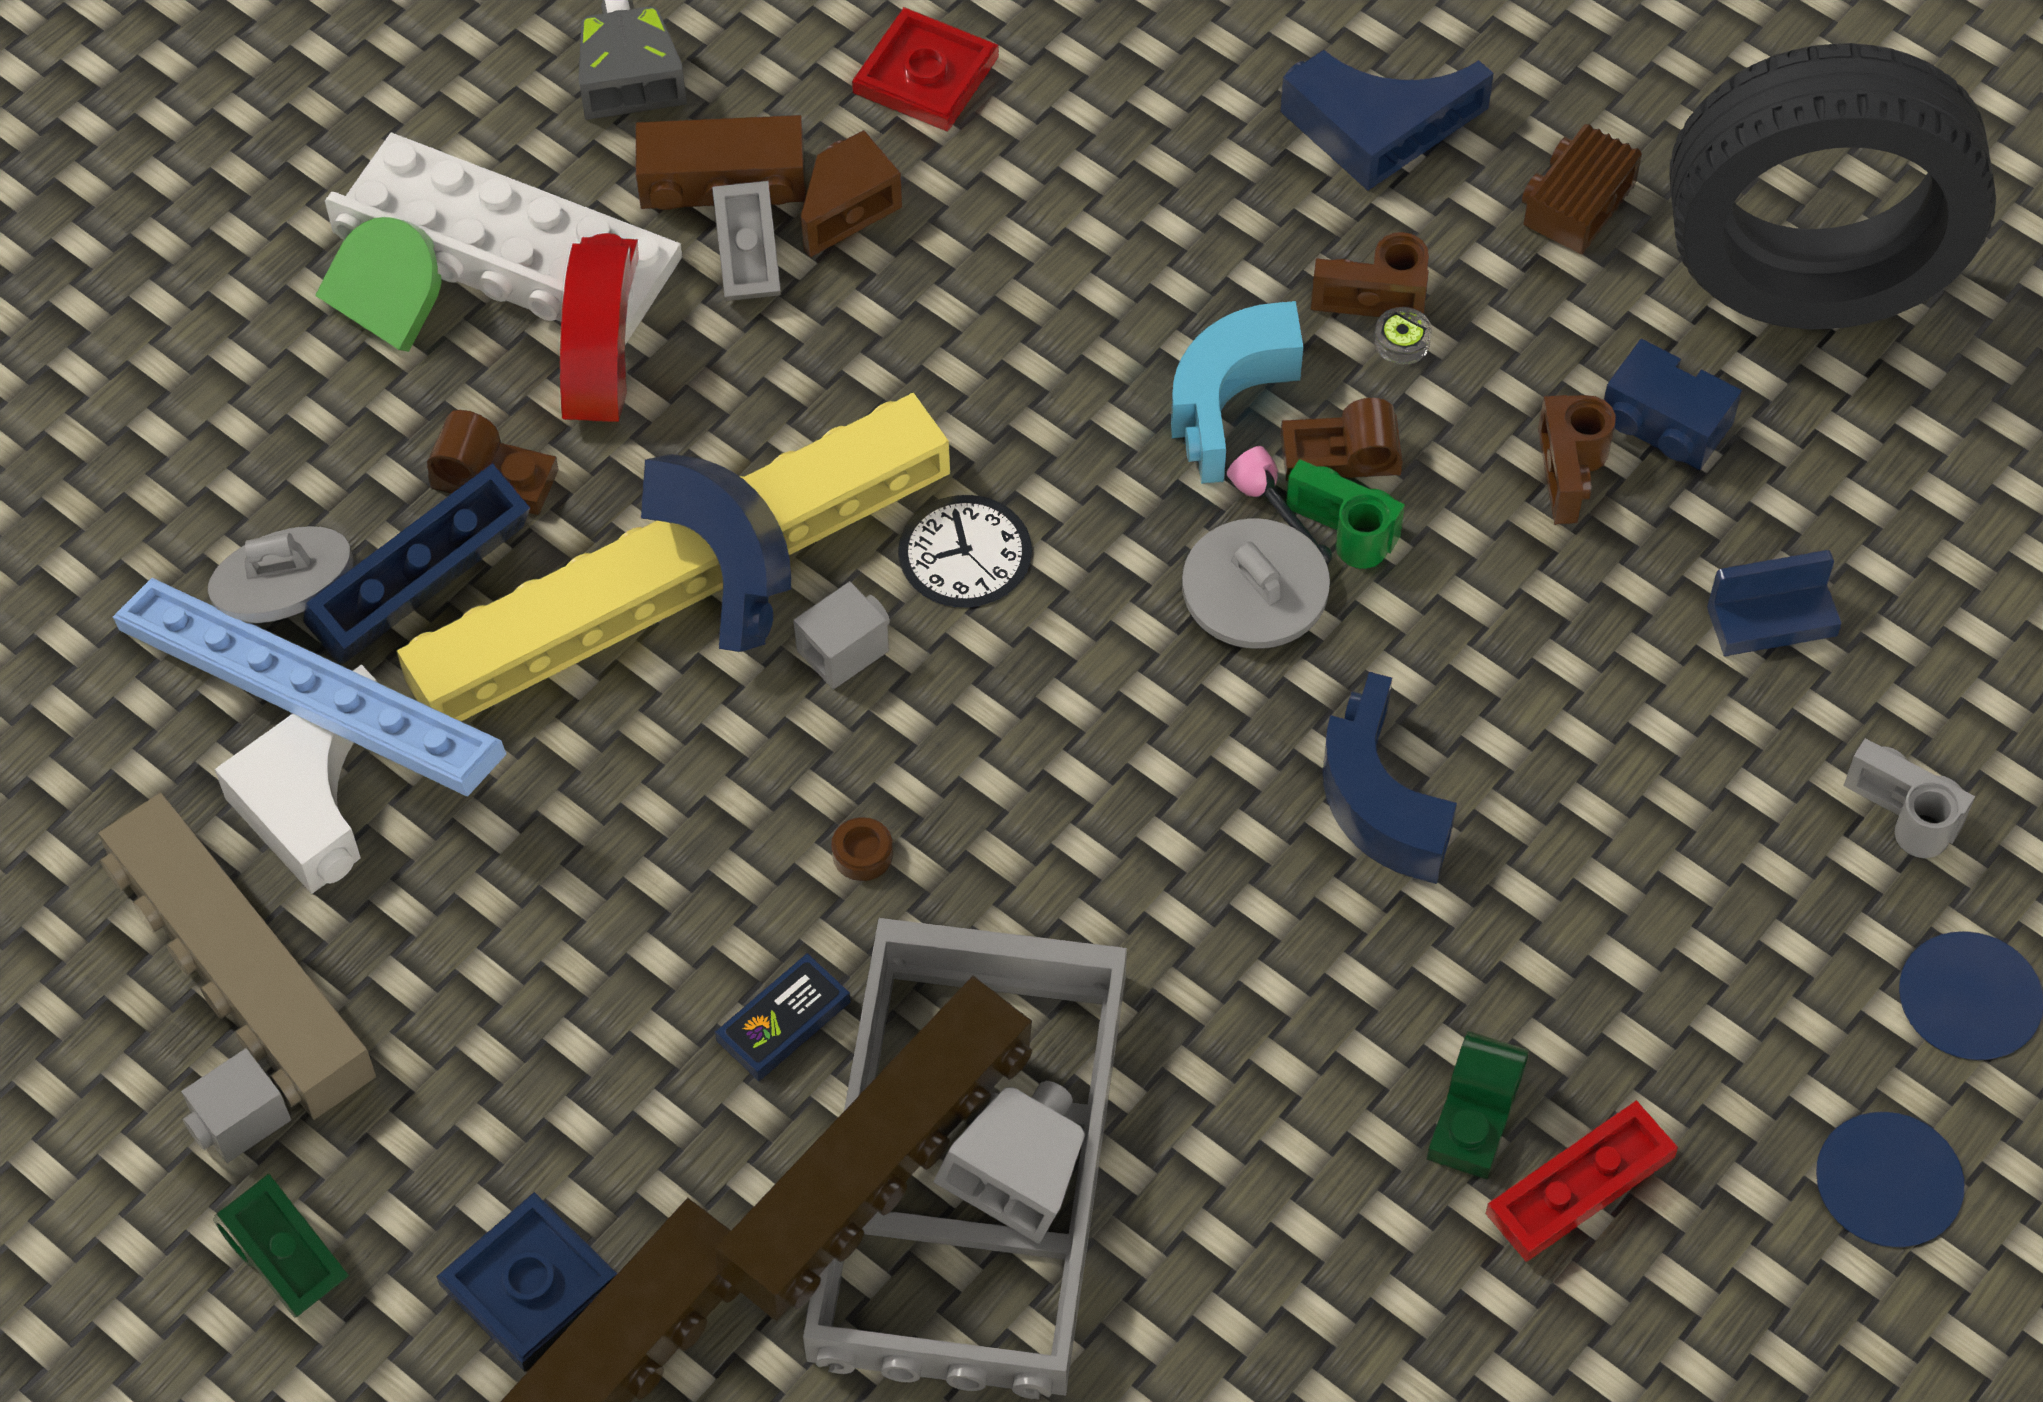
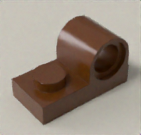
(1367, 289)
(473, 443)
(1572, 455)

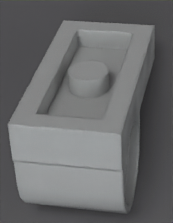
(746, 241)

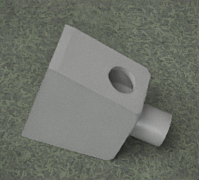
(1016, 1158)

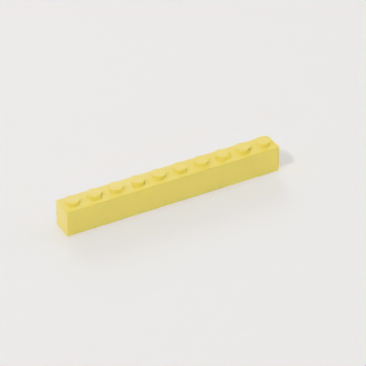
(667, 565)

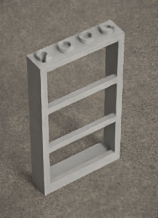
(1009, 966)

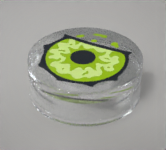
(1402, 335)

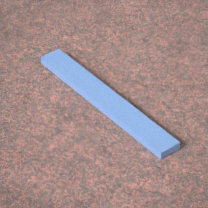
(311, 687)

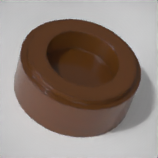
(862, 849)

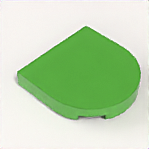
(384, 279)

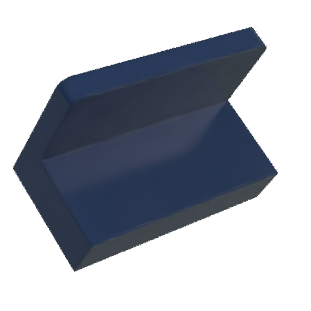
(1773, 603)

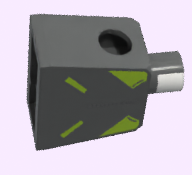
(628, 62)

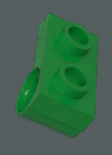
(1347, 506)

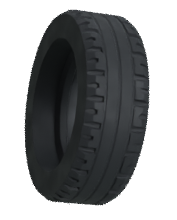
(1816, 103)

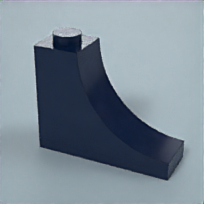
(1376, 121)

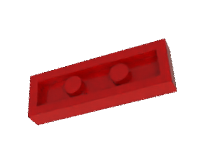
(1581, 1180)

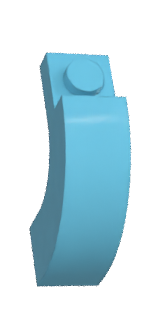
(1227, 357)

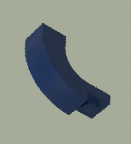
(737, 529)
(1373, 810)

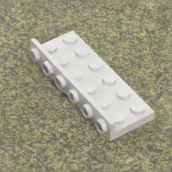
(493, 228)

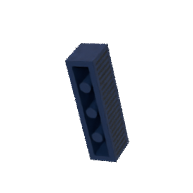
(415, 564)

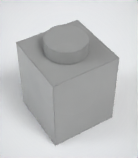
(842, 634)
(234, 1107)

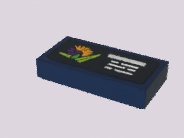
(782, 1017)

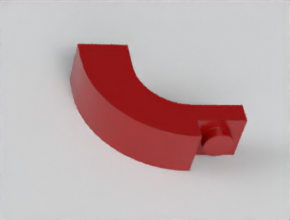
(595, 327)

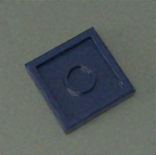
(526, 1280)

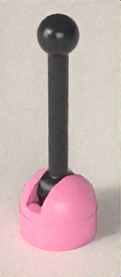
(1257, 475)

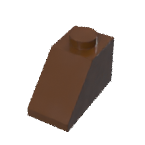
(848, 191)

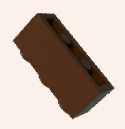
(688, 157)

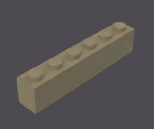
(236, 956)

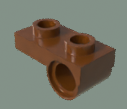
(1354, 445)

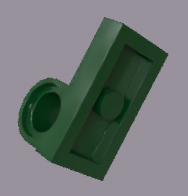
(1478, 1104)
(280, 1245)

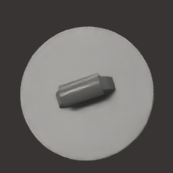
(279, 573)
(1255, 583)

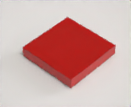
(925, 69)

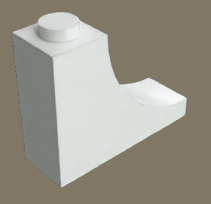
(289, 797)

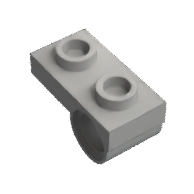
(1910, 791)

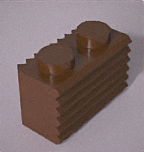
(1581, 188)

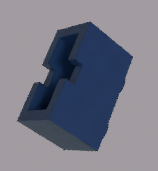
(1669, 406)

